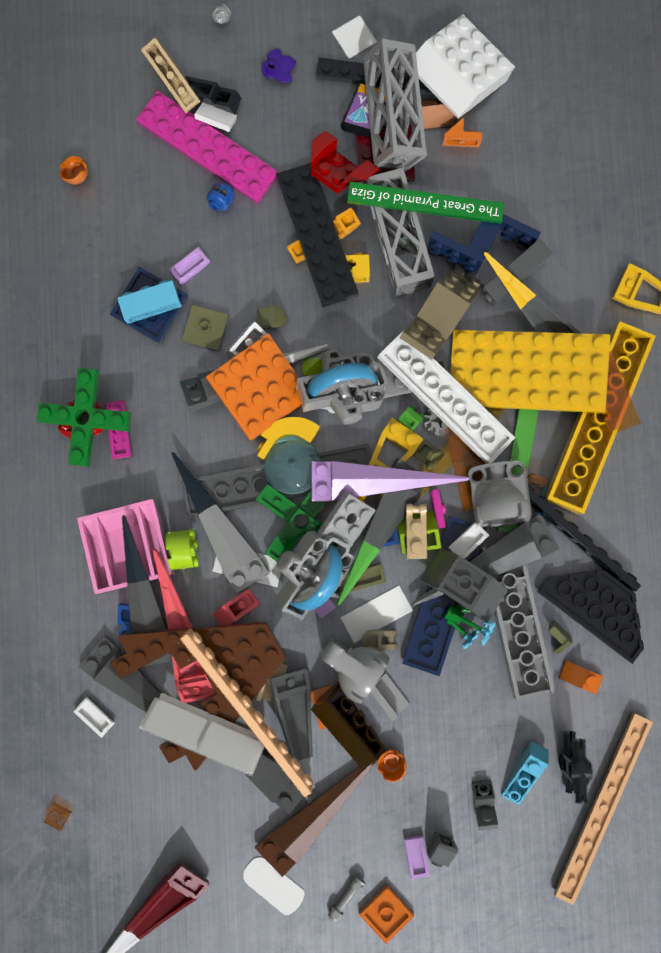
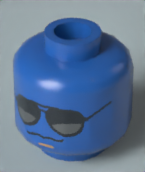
(220, 196)

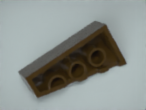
(348, 726)

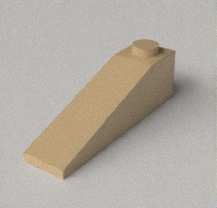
(170, 74)

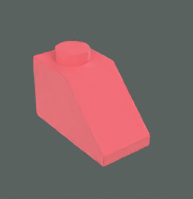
(236, 608)

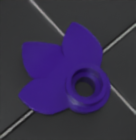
(280, 66)

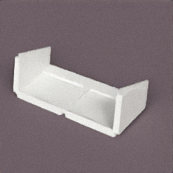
(203, 733)

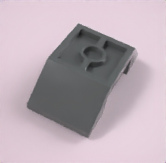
(464, 584)

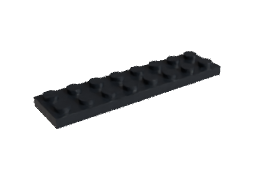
(317, 235)

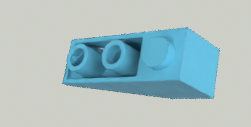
(526, 772)

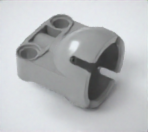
(500, 495)
(356, 668)

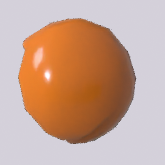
(74, 170)
(392, 765)

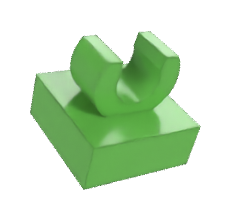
(410, 418)

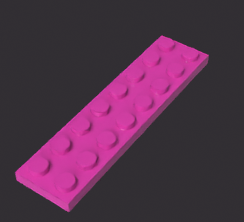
(207, 147)

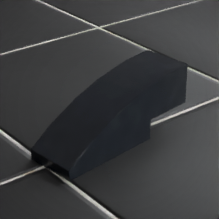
(214, 95)

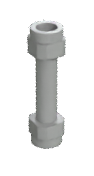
(336, 911)

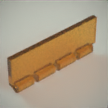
(618, 401)

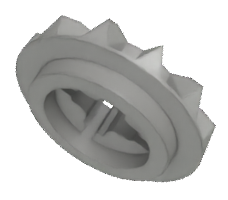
(434, 427)

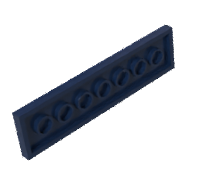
(431, 631)

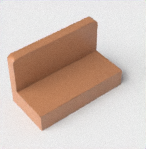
(436, 114)

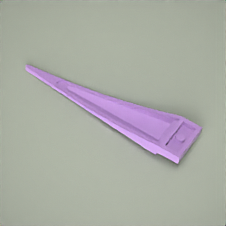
(334, 478)

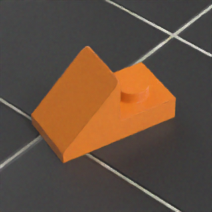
(458, 137)
(580, 677)

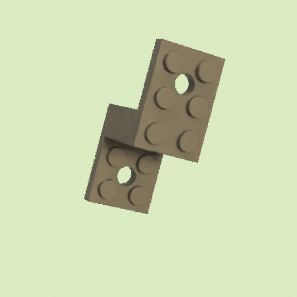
(442, 311)

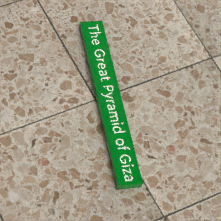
(425, 202)

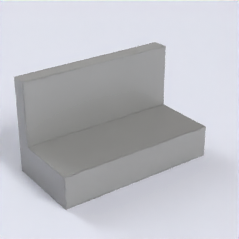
(389, 697)

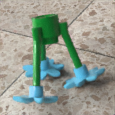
(455, 615)

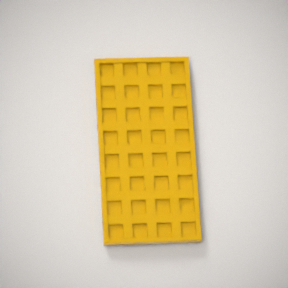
(533, 369)

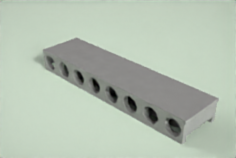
(521, 636)

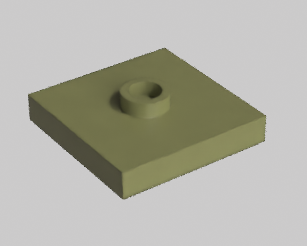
(205, 328)

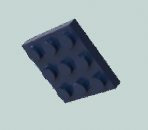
(154, 326)

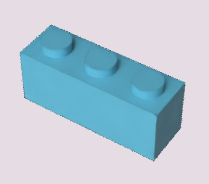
(149, 301)

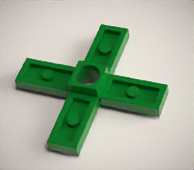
(72, 415)
(287, 511)

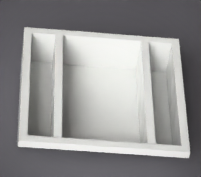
(461, 66)

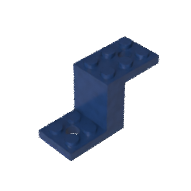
(472, 257)

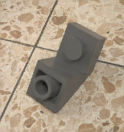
(484, 805)

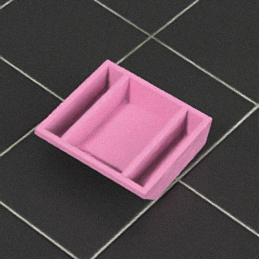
(105, 543)

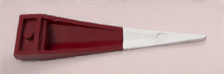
(169, 897)

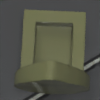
(271, 317)
(428, 454)
(561, 635)

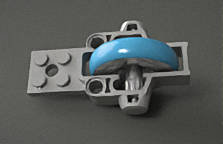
(348, 381)
(331, 562)

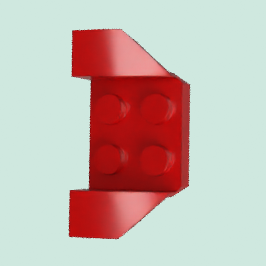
(335, 169)

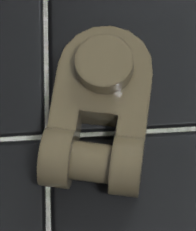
(373, 639)

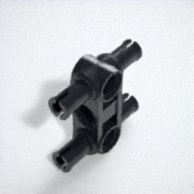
(575, 766)

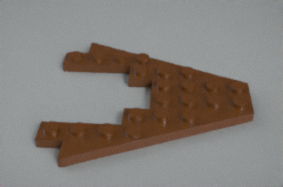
(245, 650)

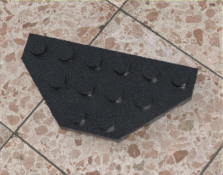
(600, 607)

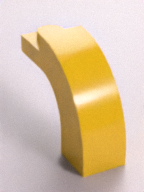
(286, 427)

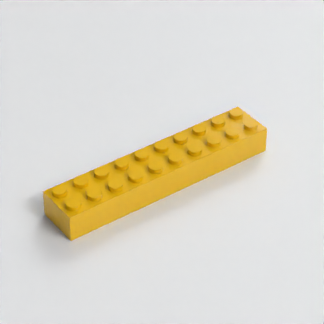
(589, 437)

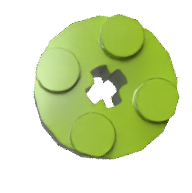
(182, 549)

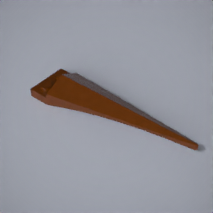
(293, 837)

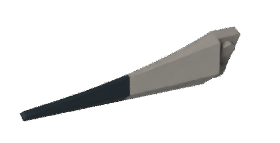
(234, 553)

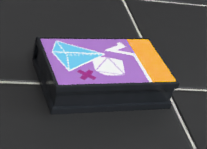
(357, 115)

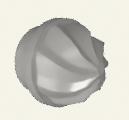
(221, 13)

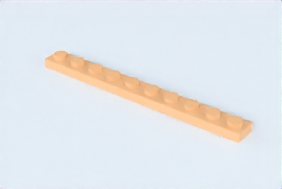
(244, 707)
(602, 808)

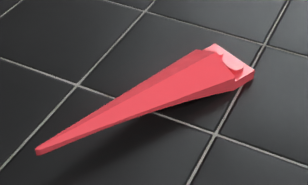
(190, 680)

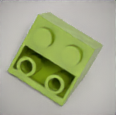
(433, 537)

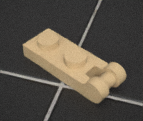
(416, 532)

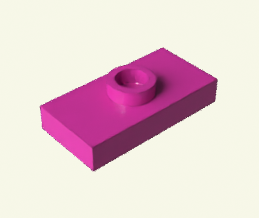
(438, 508)

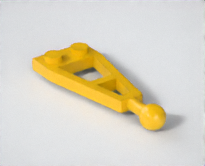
(629, 286)
(400, 436)

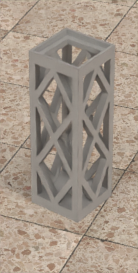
(401, 152)
(400, 283)

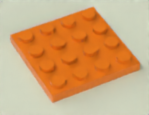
(257, 386)

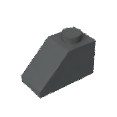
(442, 850)

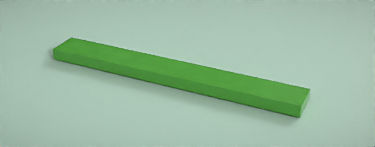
(522, 446)

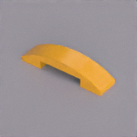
(344, 225)

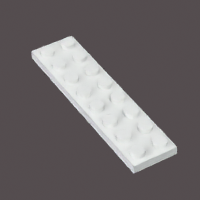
(447, 399)

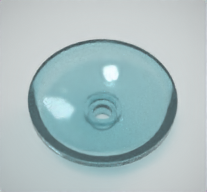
(291, 477)

